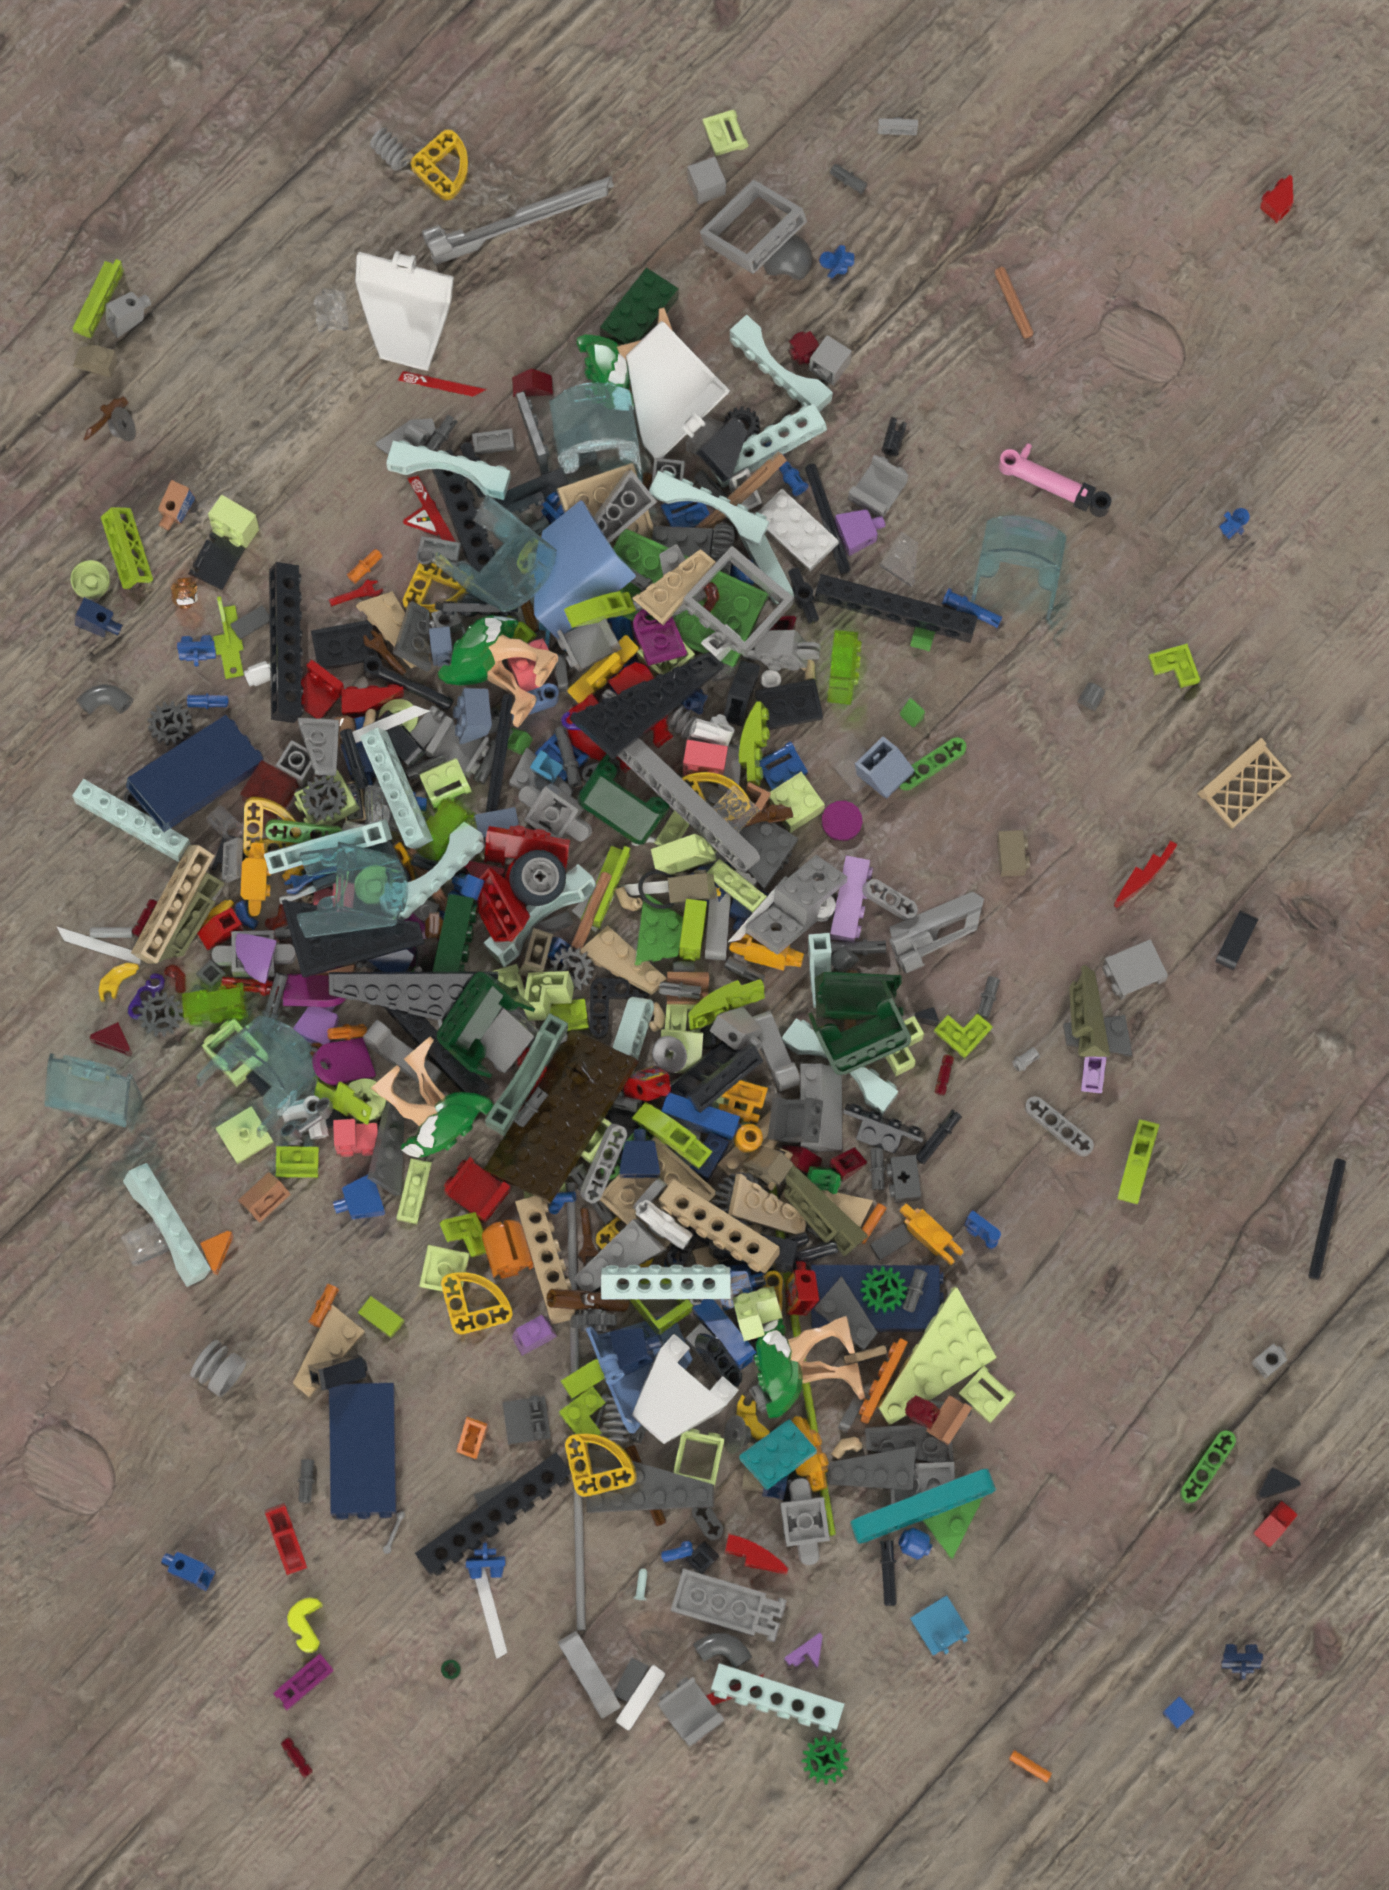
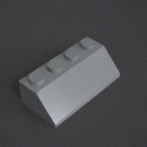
(824, 1084)

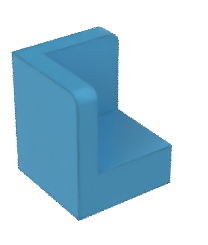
(546, 767)

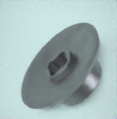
(122, 424)
(663, 1059)
(736, 1434)

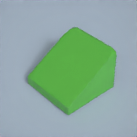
(922, 639)
(912, 713)
(519, 741)

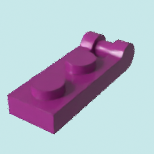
(304, 1681)

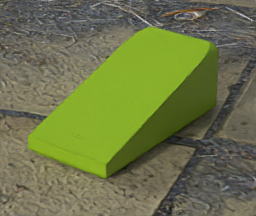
(381, 1317)
(583, 1378)

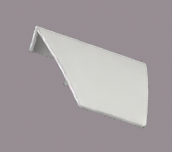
(669, 390)

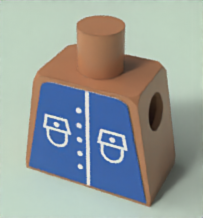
(177, 498)

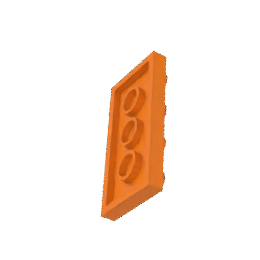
(878, 1387)

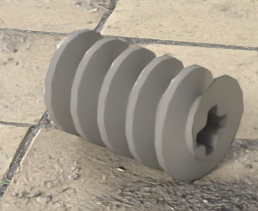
(390, 150)
(683, 723)
(615, 1424)

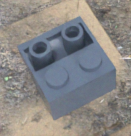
(472, 715)
(883, 767)

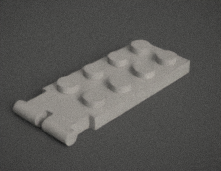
(727, 1605)

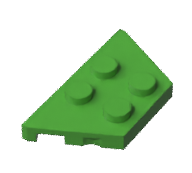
(658, 933)
(952, 1525)

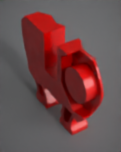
(625, 679)

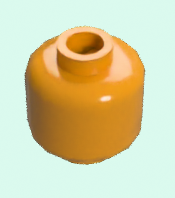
(753, 1133)

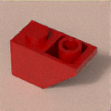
(1279, 200)
(220, 929)

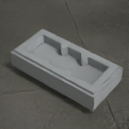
(897, 126)
(493, 441)
(447, 548)
(232, 860)

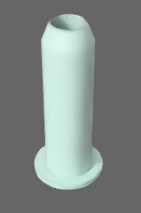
(641, 1585)

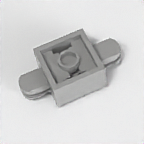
(784, 650)
(554, 812)
(227, 955)
(804, 1521)

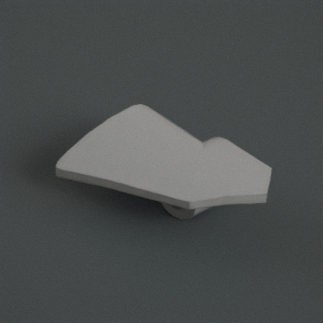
(415, 432)

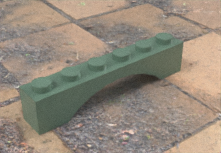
(536, 1060)

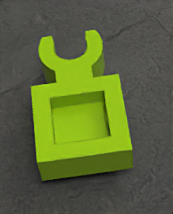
(523, 632)

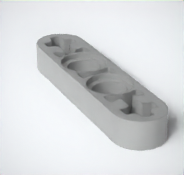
(1057, 1128)
(606, 1164)

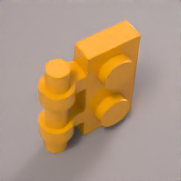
(747, 1094)

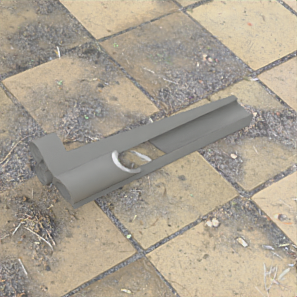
(456, 244)

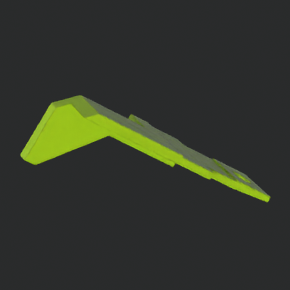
(228, 644)
(343, 1100)

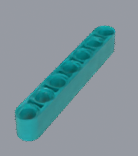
(923, 1506)

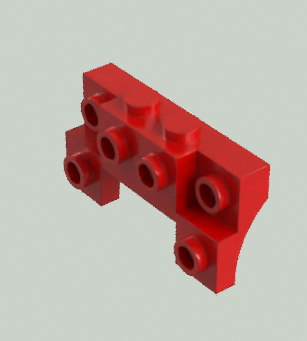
(519, 840)

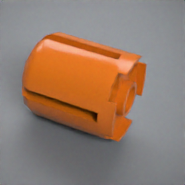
(506, 1248)

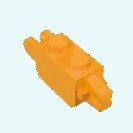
(254, 878)
(758, 953)
(929, 1233)
(816, 1466)

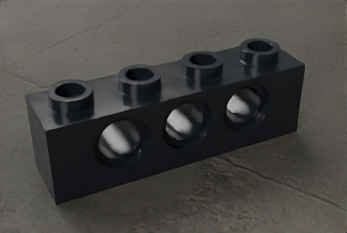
(782, 1264)

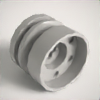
(215, 1366)

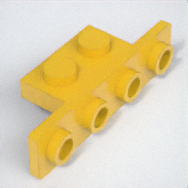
(603, 670)

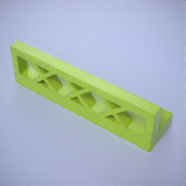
(98, 298)
(121, 547)
(614, 865)

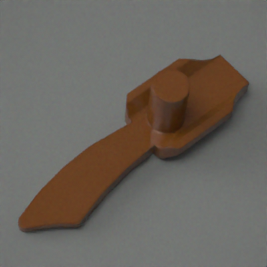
(107, 410)
(772, 814)
(433, 925)

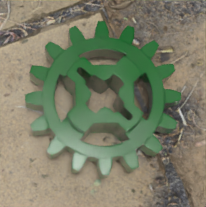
(891, 1292)
(835, 1764)

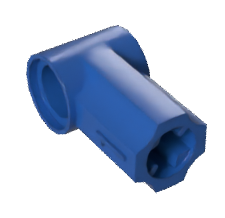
(468, 885)

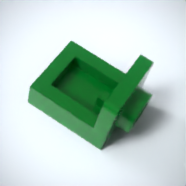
(825, 1178)

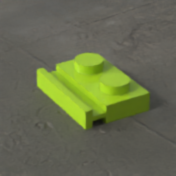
(572, 1013)
(297, 1162)

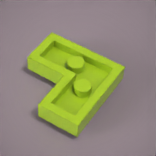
(1176, 659)
(963, 1039)
(466, 1228)
(578, 1411)

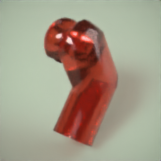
(712, 596)
(277, 921)
(179, 977)

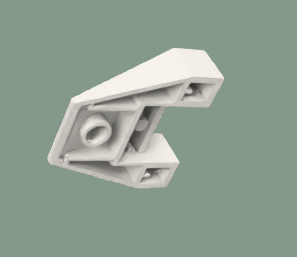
(673, 1398)

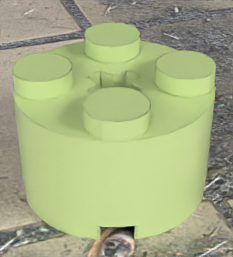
(363, 1091)

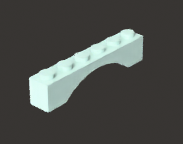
(807, 391)
(408, 459)
(671, 490)
(359, 836)
(462, 847)
(577, 889)
(876, 1092)
(185, 1253)

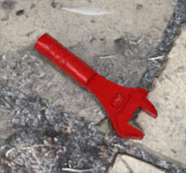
(365, 590)

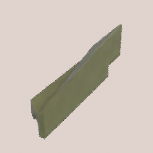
(193, 917)
(1087, 1016)
(822, 1213)

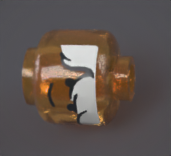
(184, 593)

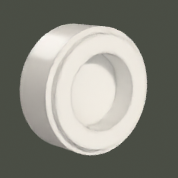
(770, 679)

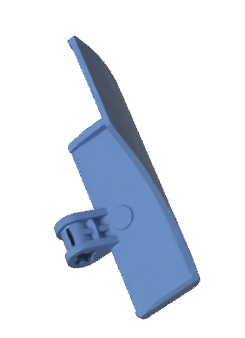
(582, 567)
(628, 1388)

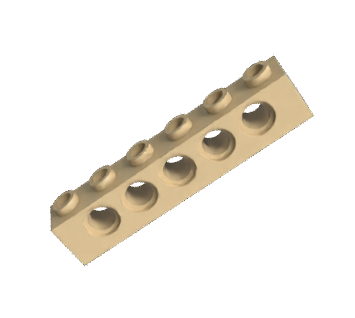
(172, 904)
(697, 1205)
(526, 1210)

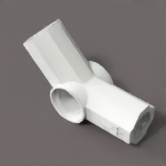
(663, 1224)

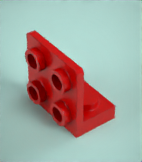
(319, 690)

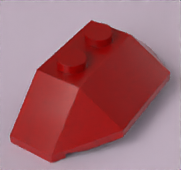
(500, 908)

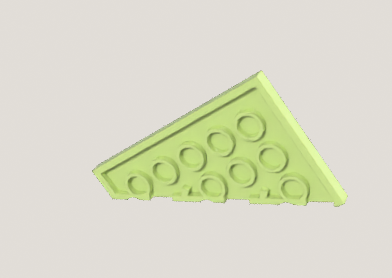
(944, 1356)

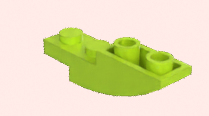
(599, 608)
(753, 737)
(723, 1000)
(672, 1134)
(1138, 1161)

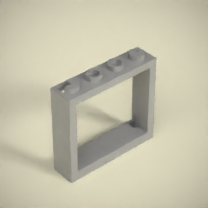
(770, 243)
(756, 575)

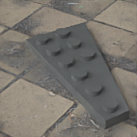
(767, 838)
(652, 1490)

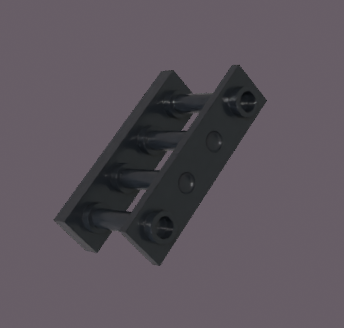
(715, 1074)

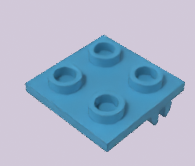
(940, 1626)

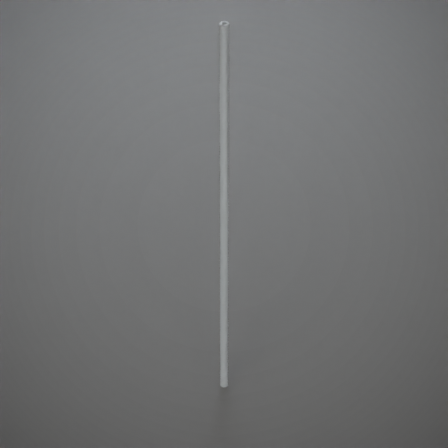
(574, 1351)

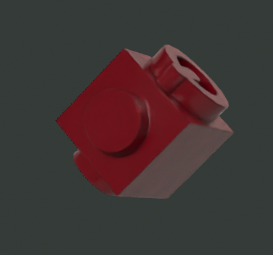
(802, 347)
(922, 1411)

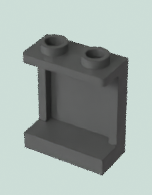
(795, 1120)

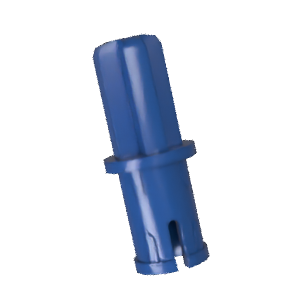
(207, 701)

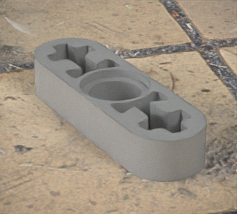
(879, 887)

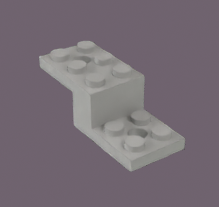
(796, 904)

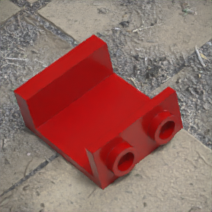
(476, 1190)

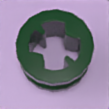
(445, 1673)

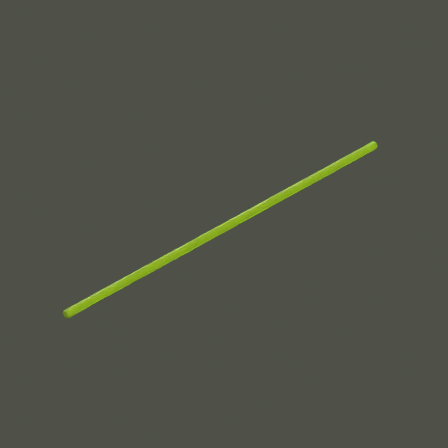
(808, 1397)

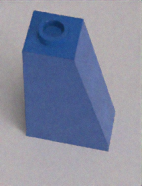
(709, 1120)
(721, 1327)

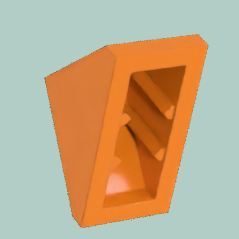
(216, 1250)
(472, 1437)

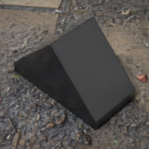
(1276, 1483)

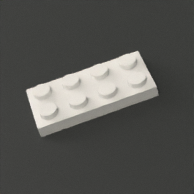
(797, 530)

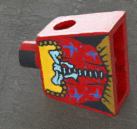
(653, 1084)
(801, 1290)

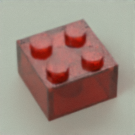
(270, 784)

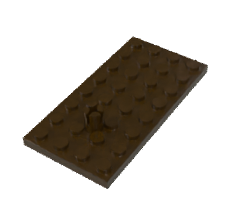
(581, 1090)

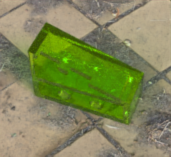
(843, 665)
(448, 818)
(215, 1005)

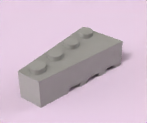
(623, 506)
(630, 1247)

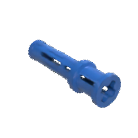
(792, 477)
(963, 605)

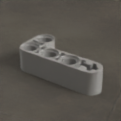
(394, 1051)
(782, 1070)
(589, 1674)

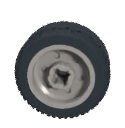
(544, 866)

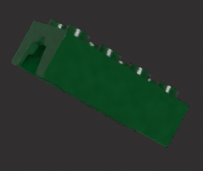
(639, 308)
(456, 934)
(852, 994)

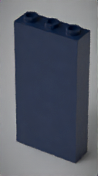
(194, 773)
(895, 1321)
(362, 1450)

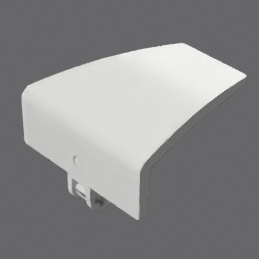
(403, 307)

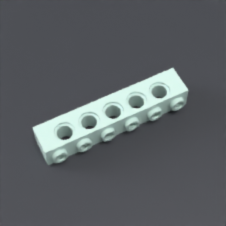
(796, 437)
(396, 788)
(130, 820)
(656, 1290)
(726, 1674)

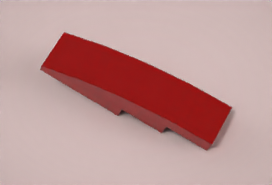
(1141, 878)

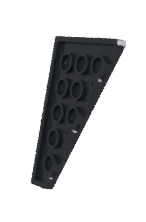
(347, 948)

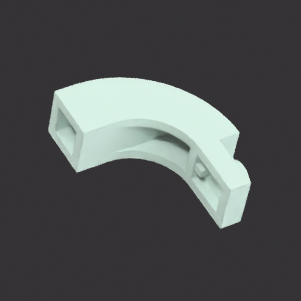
(819, 957)

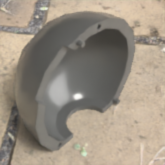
(791, 259)

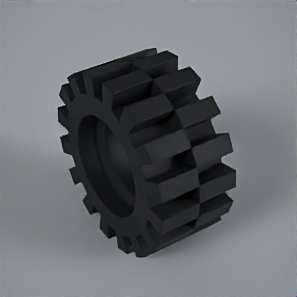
(747, 416)

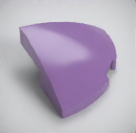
(255, 955)

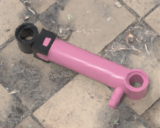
(1079, 494)

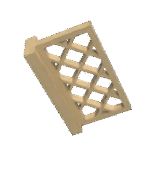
(1233, 770)

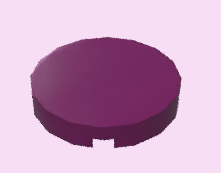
(842, 821)

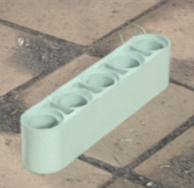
(766, 561)
(633, 1027)

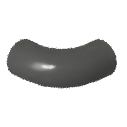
(102, 695)
(723, 1645)

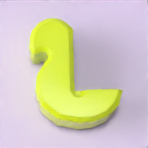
(297, 1622)

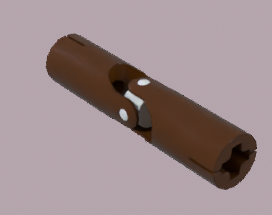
(571, 1300)

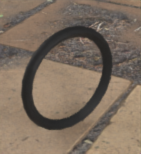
(640, 888)

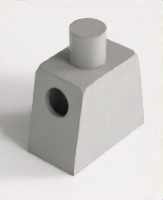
(125, 312)
(737, 1029)

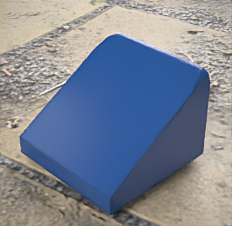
(556, 946)

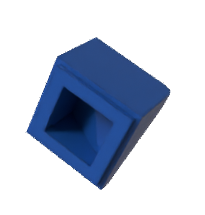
(1178, 1712)

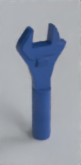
(300, 881)

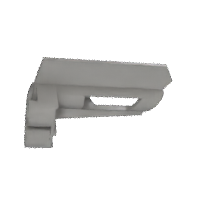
(918, 935)

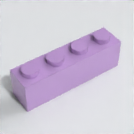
(849, 900)

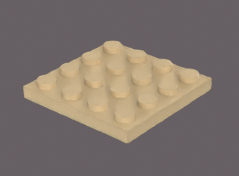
(594, 492)
(625, 1192)

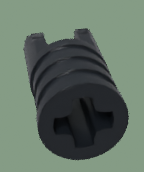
(893, 438)

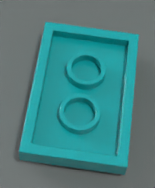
(778, 1454)

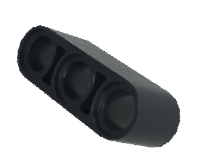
(404, 743)
(1236, 940)
(714, 1352)

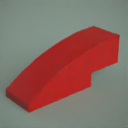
(285, 1538)
(755, 1555)

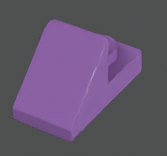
(1093, 1074)
(810, 1648)

